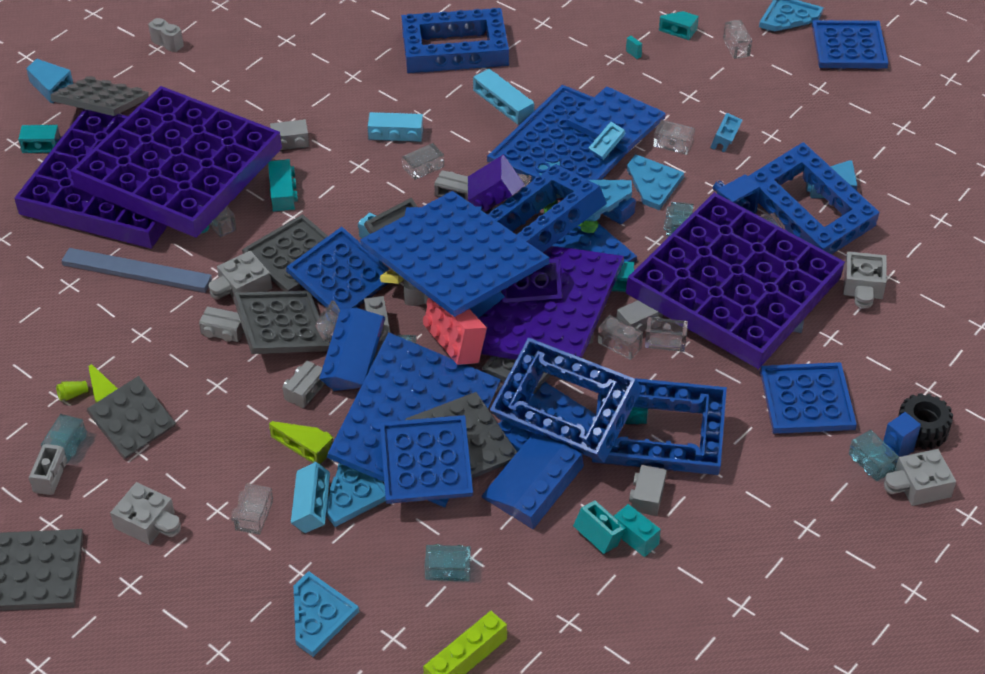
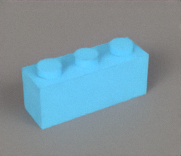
(395, 126)
(310, 497)

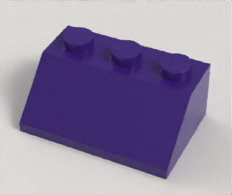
(493, 184)
(539, 285)

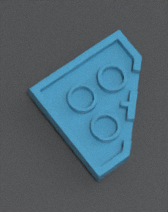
(789, 14)
(653, 180)
(614, 192)
(352, 494)
(319, 613)

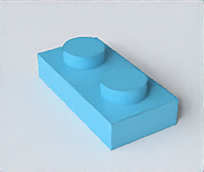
(607, 140)

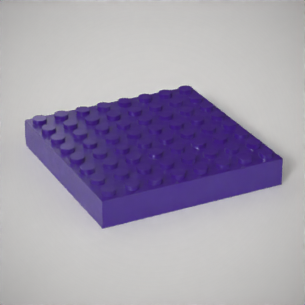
(177, 160)
(54, 199)
(735, 279)

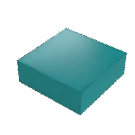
(634, 47)

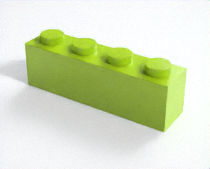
(469, 647)

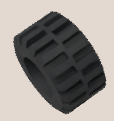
(936, 414)

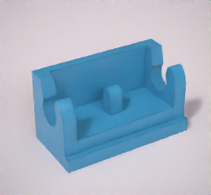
(726, 131)

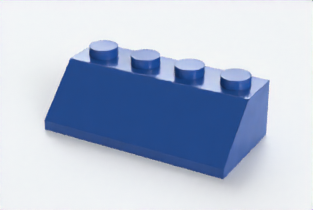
(351, 349)

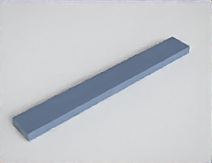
(137, 270)

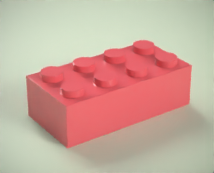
(459, 335)

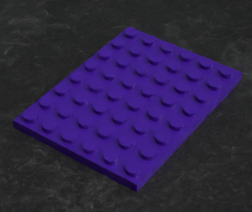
(556, 322)

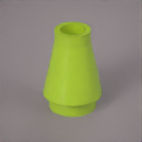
(69, 389)

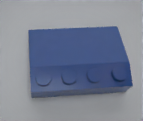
(534, 479)

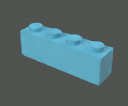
(503, 96)

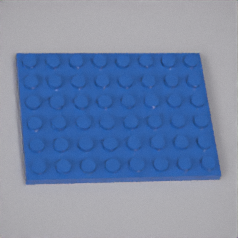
(547, 138)
(454, 253)
(398, 386)

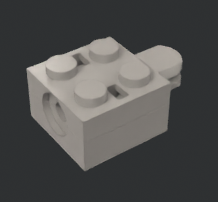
(240, 274)
(864, 277)
(921, 477)
(145, 514)

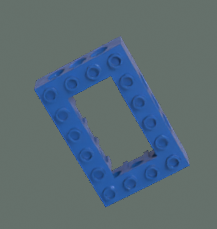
(455, 55)
(580, 201)
(857, 213)
(535, 359)
(677, 457)

